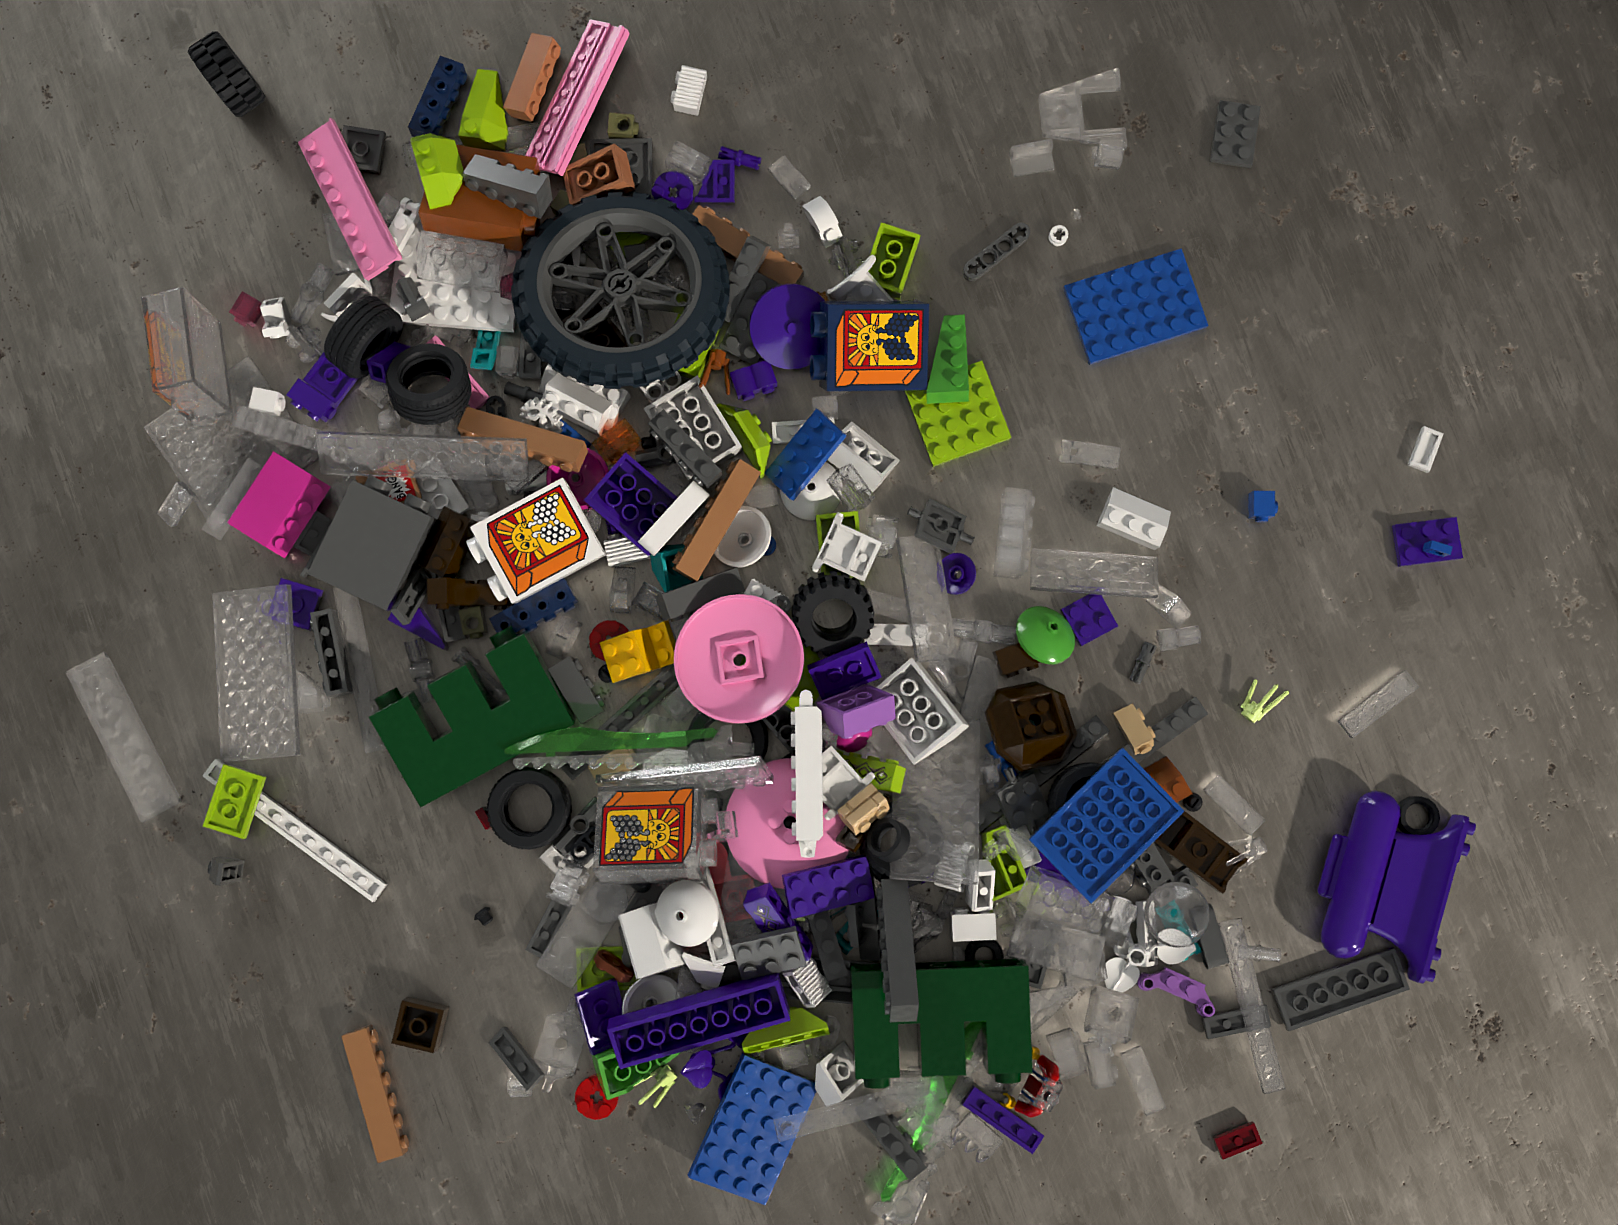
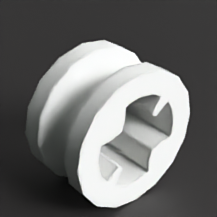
(1053, 240)

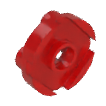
(601, 631)
(586, 1104)

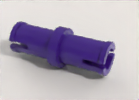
(740, 158)

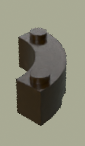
(462, 593)

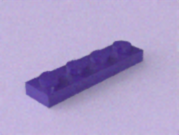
(1002, 1119)

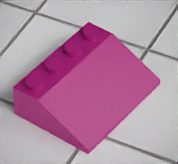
(278, 504)

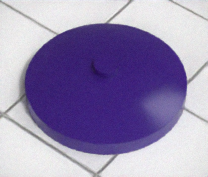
(782, 326)

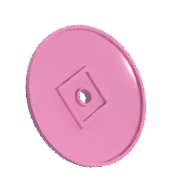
(733, 628)
(764, 843)

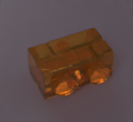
(616, 442)

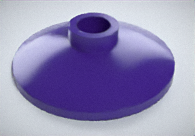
(952, 565)

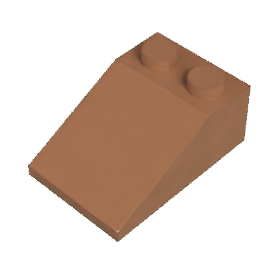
(599, 174)

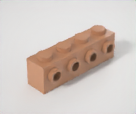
(532, 77)

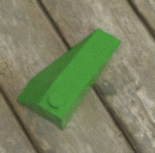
(621, 1081)

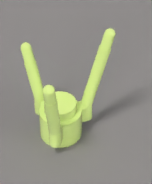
(1255, 711)
(665, 1077)

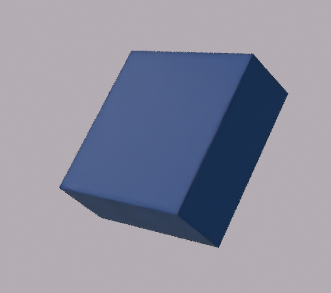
(1437, 548)

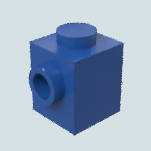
(1262, 505)

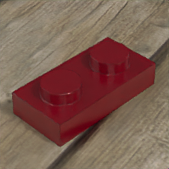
(1237, 1140)

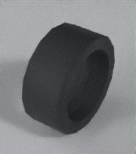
(1433, 812)
(900, 845)

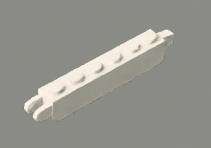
(809, 774)

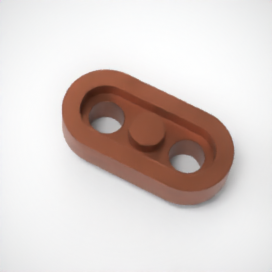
(613, 965)

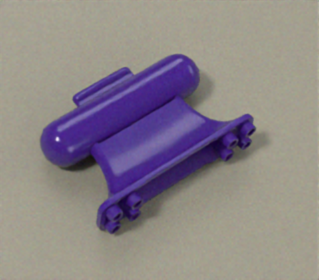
(1390, 883)

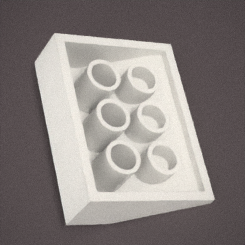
(700, 419)
(922, 712)

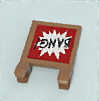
(400, 488)

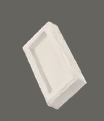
(1425, 449)

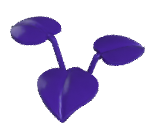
(700, 1065)

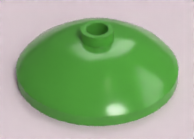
(1045, 635)

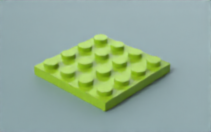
(960, 427)

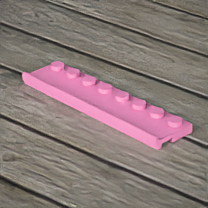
(577, 95)
(350, 200)

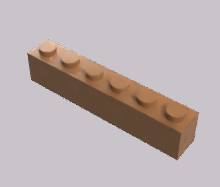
(732, 240)
(542, 444)
(716, 520)
(375, 1093)

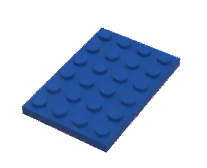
(1135, 306)
(1106, 825)
(741, 1142)

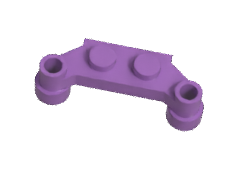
(1180, 986)

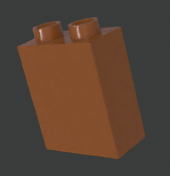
(479, 217)

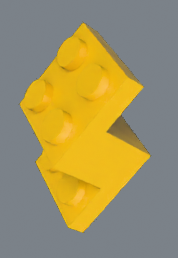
(639, 651)

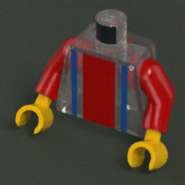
(1040, 1089)

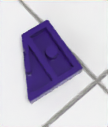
(718, 184)

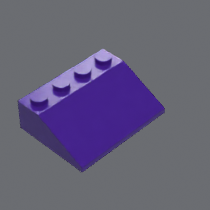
(630, 499)

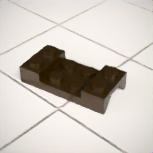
(1200, 851)

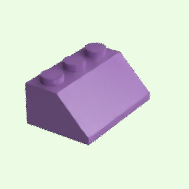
(857, 710)

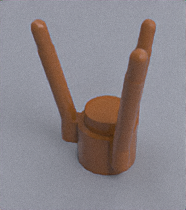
(716, 360)

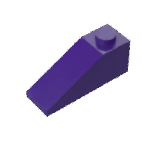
(422, 627)

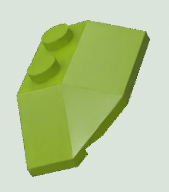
(438, 168)
(746, 429)
(800, 1027)

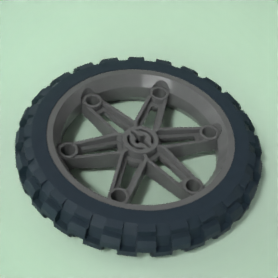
(635, 364)

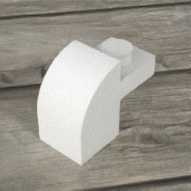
(823, 220)
(276, 318)

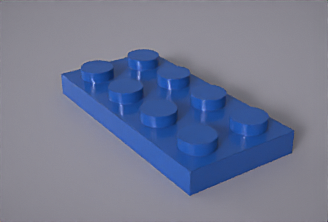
(805, 454)

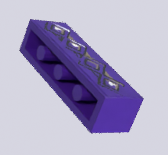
(772, 914)

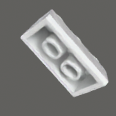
(578, 404)
(865, 454)
(1134, 519)
(646, 943)

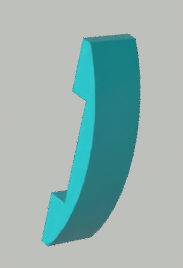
(486, 349)

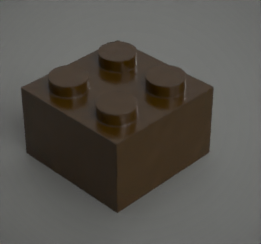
(420, 1024)

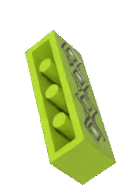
(888, 774)

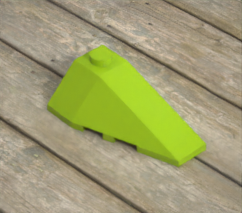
(483, 118)

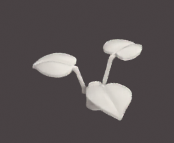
(1124, 974)

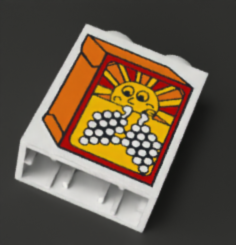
(535, 542)

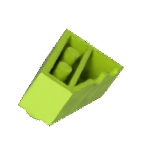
(1008, 873)

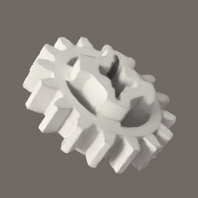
(541, 415)

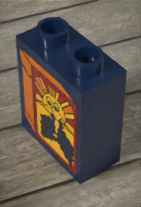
(871, 345)

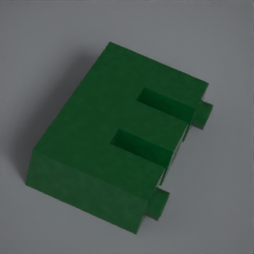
(479, 728)
(947, 996)

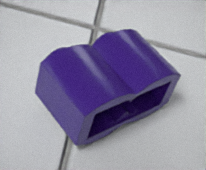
(753, 380)

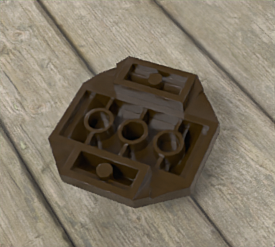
(1019, 740)

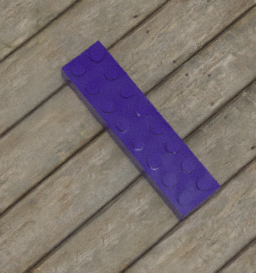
(698, 1020)

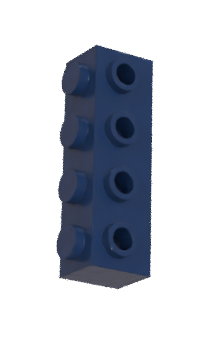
(438, 98)
(536, 608)

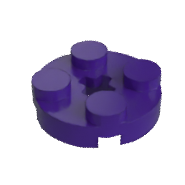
(671, 180)

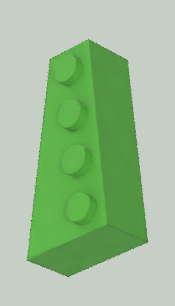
(950, 365)

